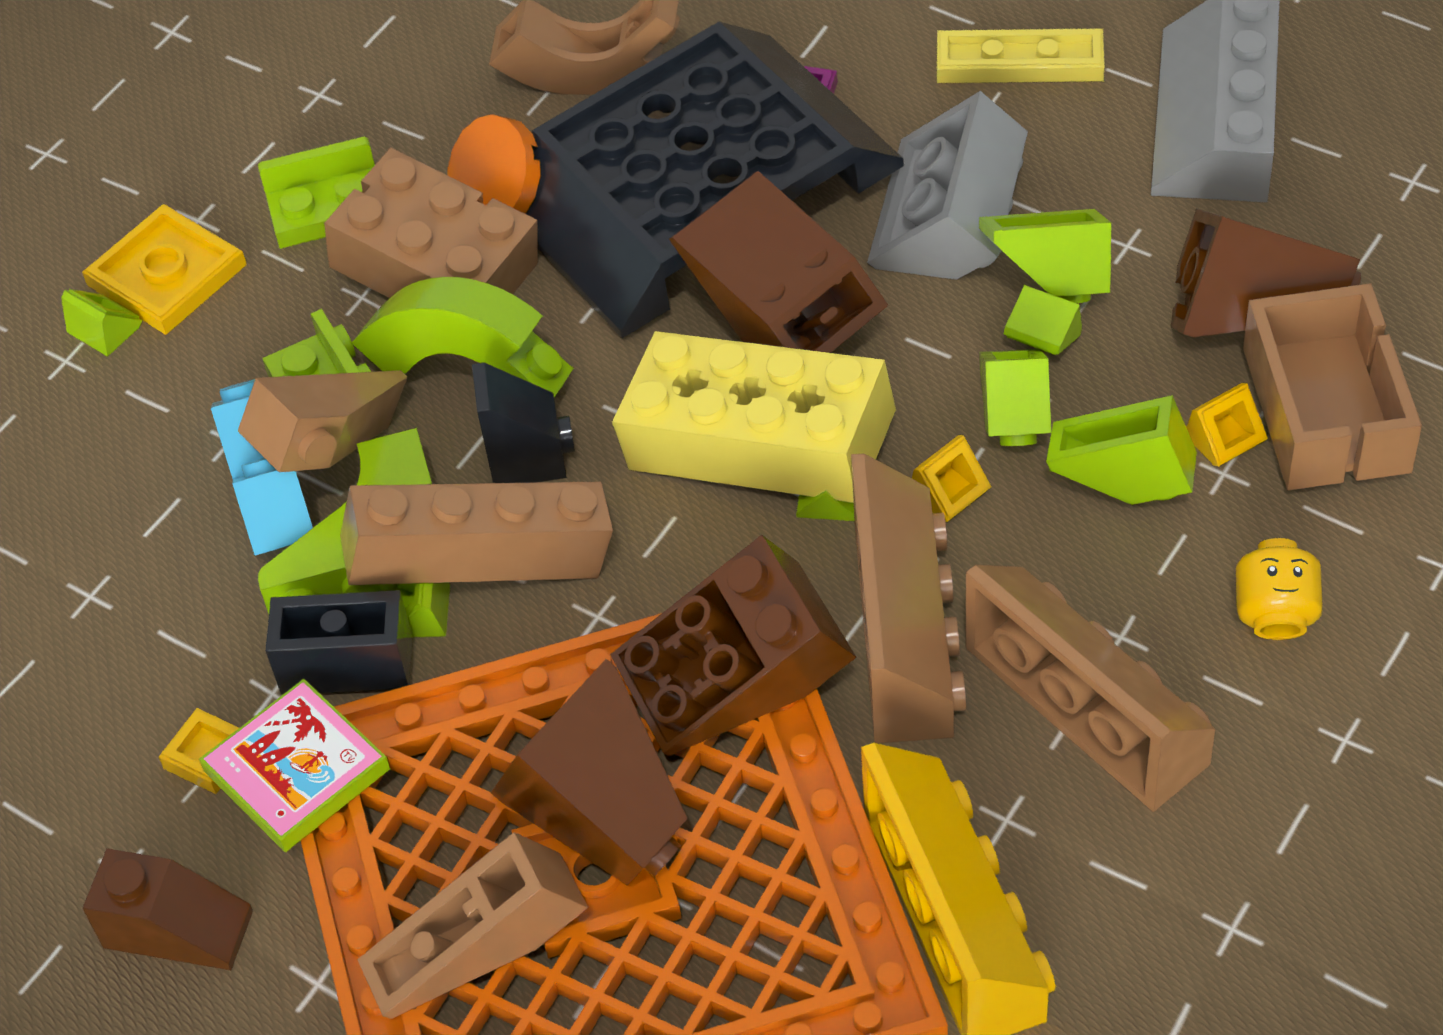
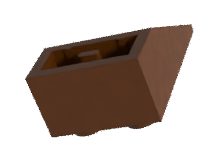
(777, 271)
(732, 649)

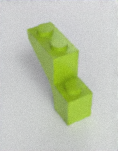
(316, 559)

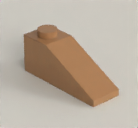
(318, 418)
(474, 925)

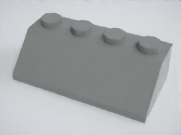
(1217, 102)

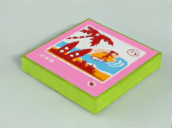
(294, 765)

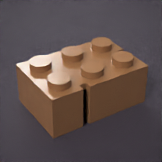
(427, 226)
(1315, 387)

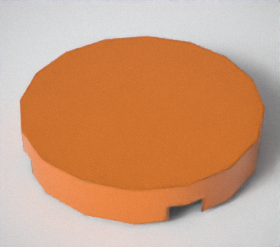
(498, 160)

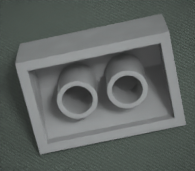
(950, 177)

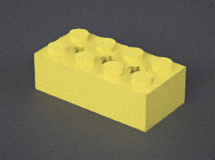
(753, 414)

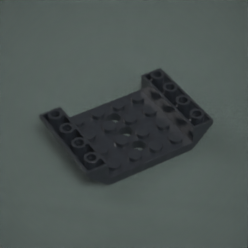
(624, 187)

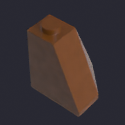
(1237, 262)
(598, 781)

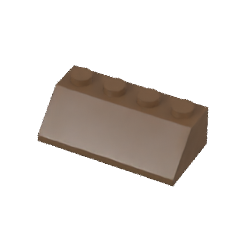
(903, 606)
(1085, 683)

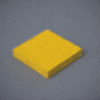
(164, 268)

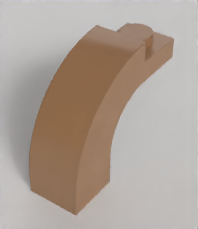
(579, 56)

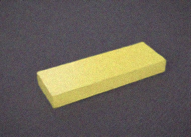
(1020, 55)

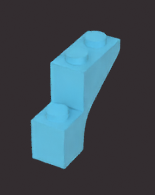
(267, 498)

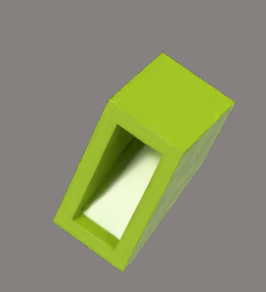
(1058, 249)
(1015, 395)
(1127, 451)

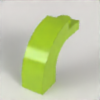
(461, 320)

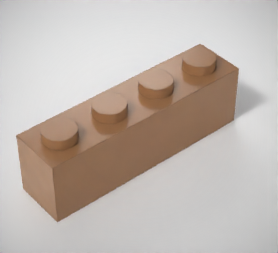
(474, 532)

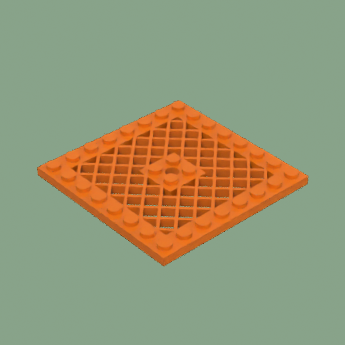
(810, 774)

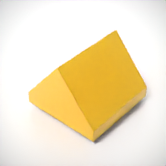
(1226, 425)
(952, 477)

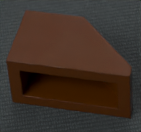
(164, 911)

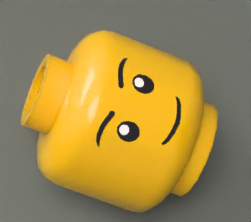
(1279, 589)

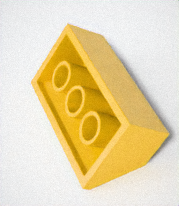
(953, 894)

